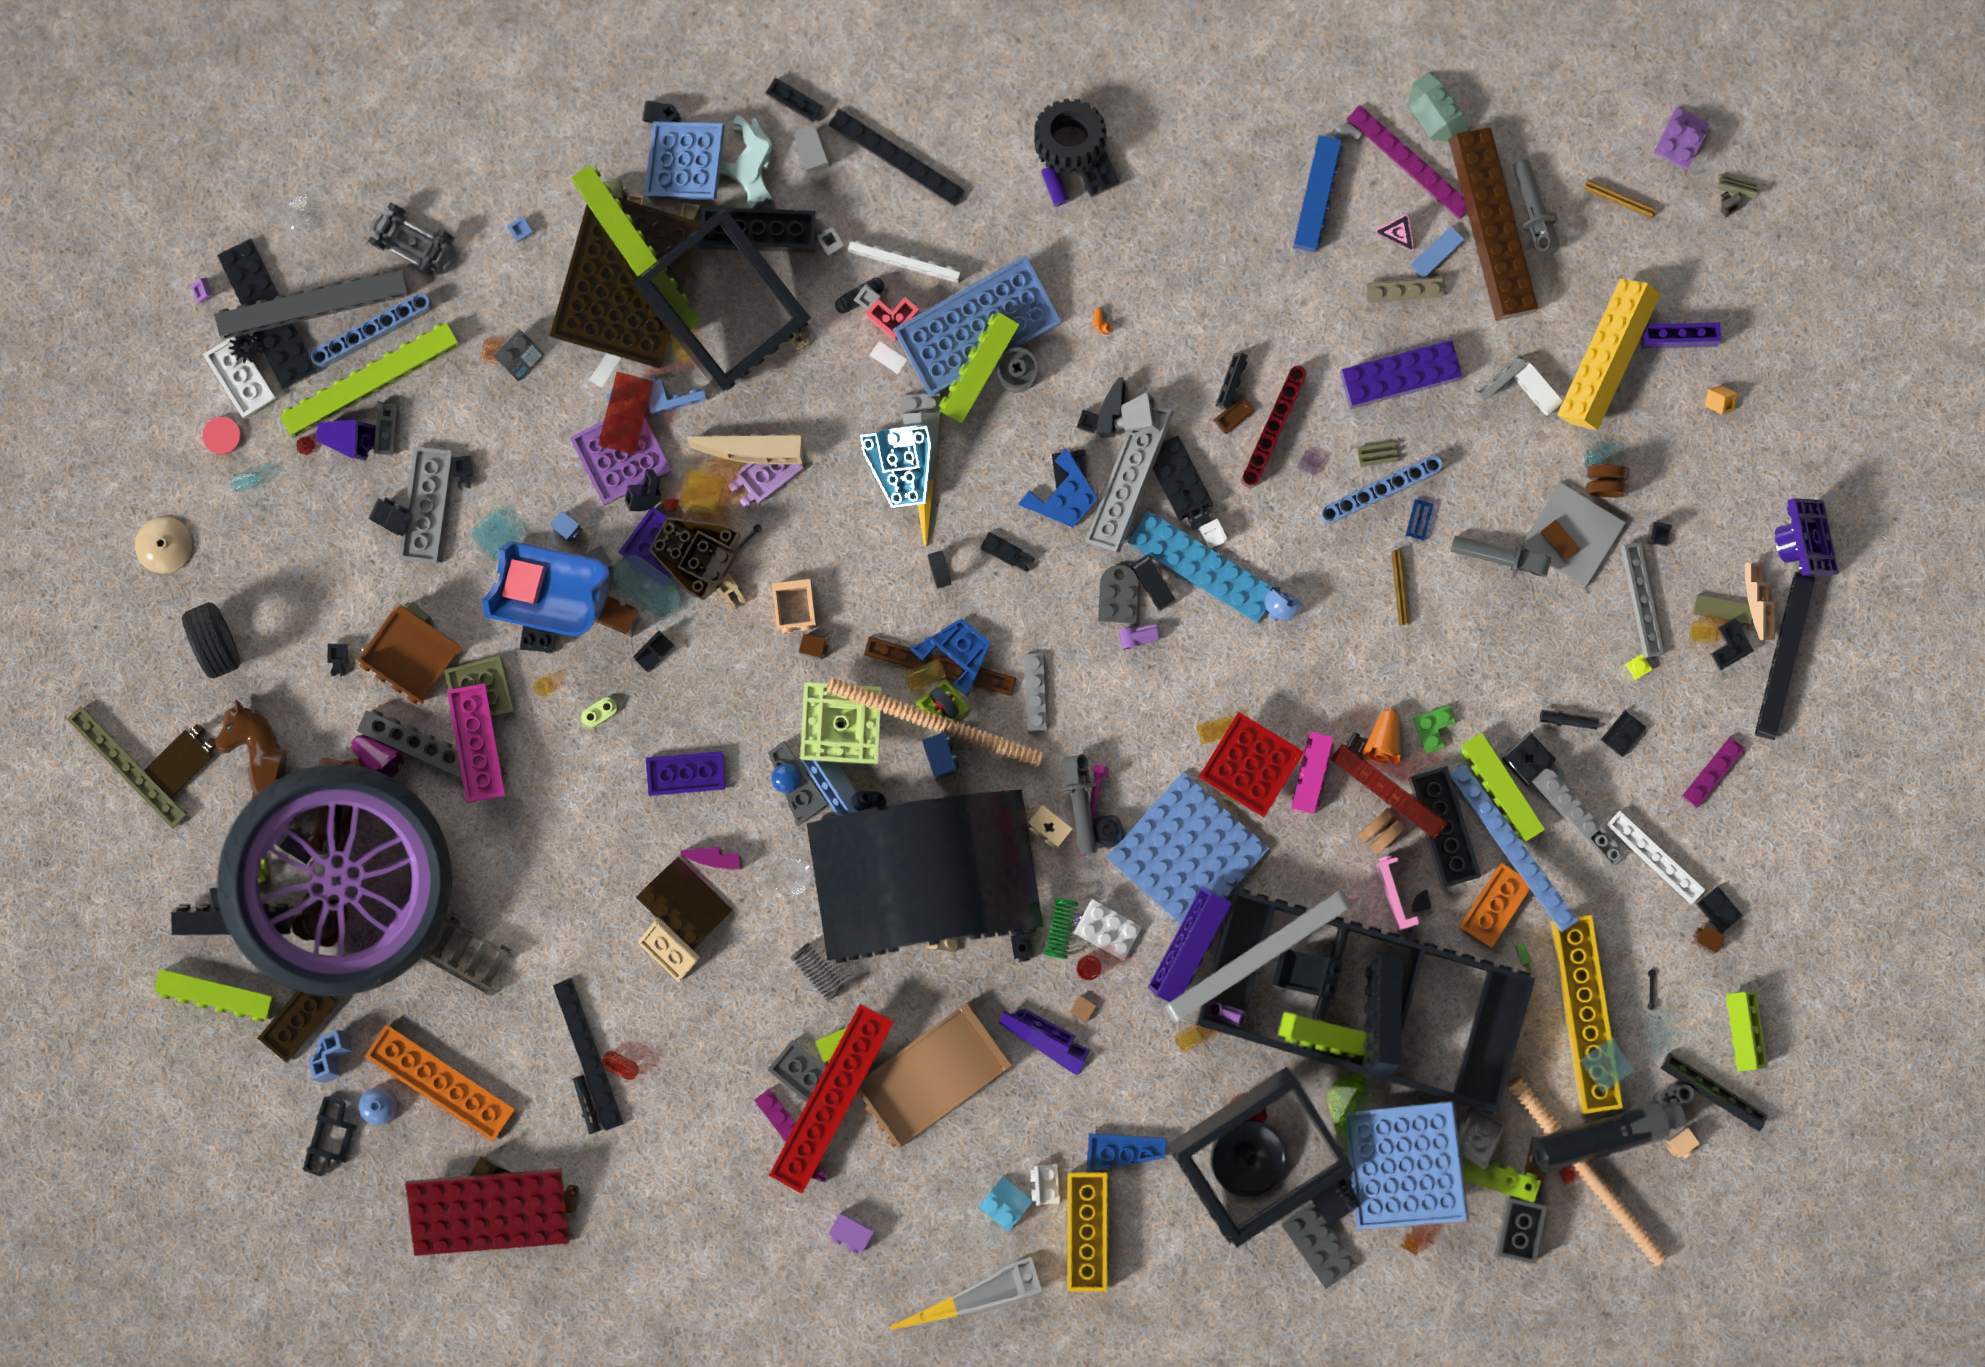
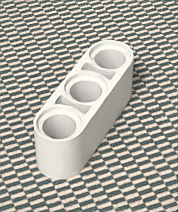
(1538, 389)

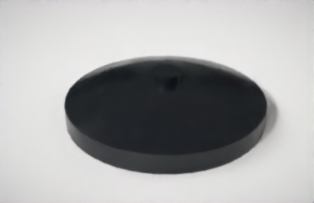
(1249, 1158)

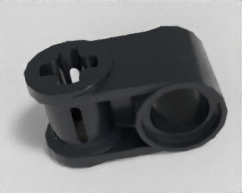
(658, 112)

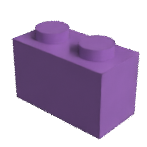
(851, 1233)

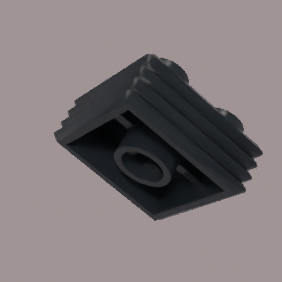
(1516, 758)

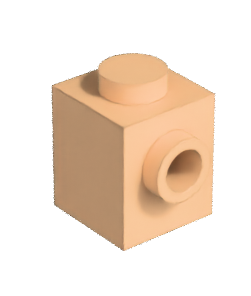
(1682, 1143)

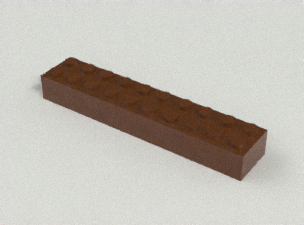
(1493, 224)

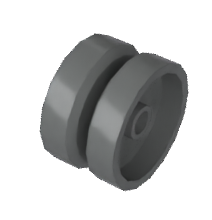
(1020, 359)

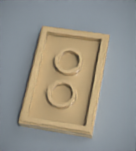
(668, 949)

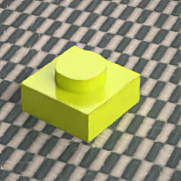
(1638, 666)

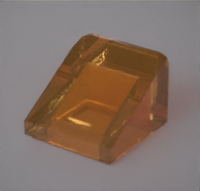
(489, 347)

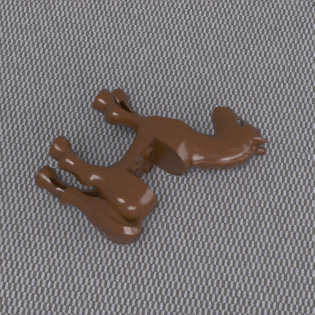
(269, 764)

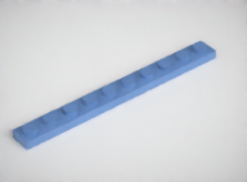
(1513, 848)

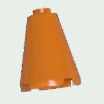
(1385, 739)

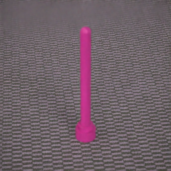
(1099, 774)

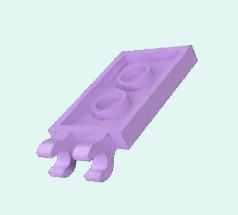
(762, 480)

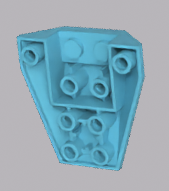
(900, 462)

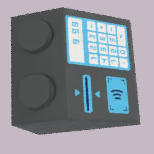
(517, 354)

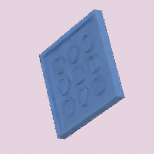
(684, 160)

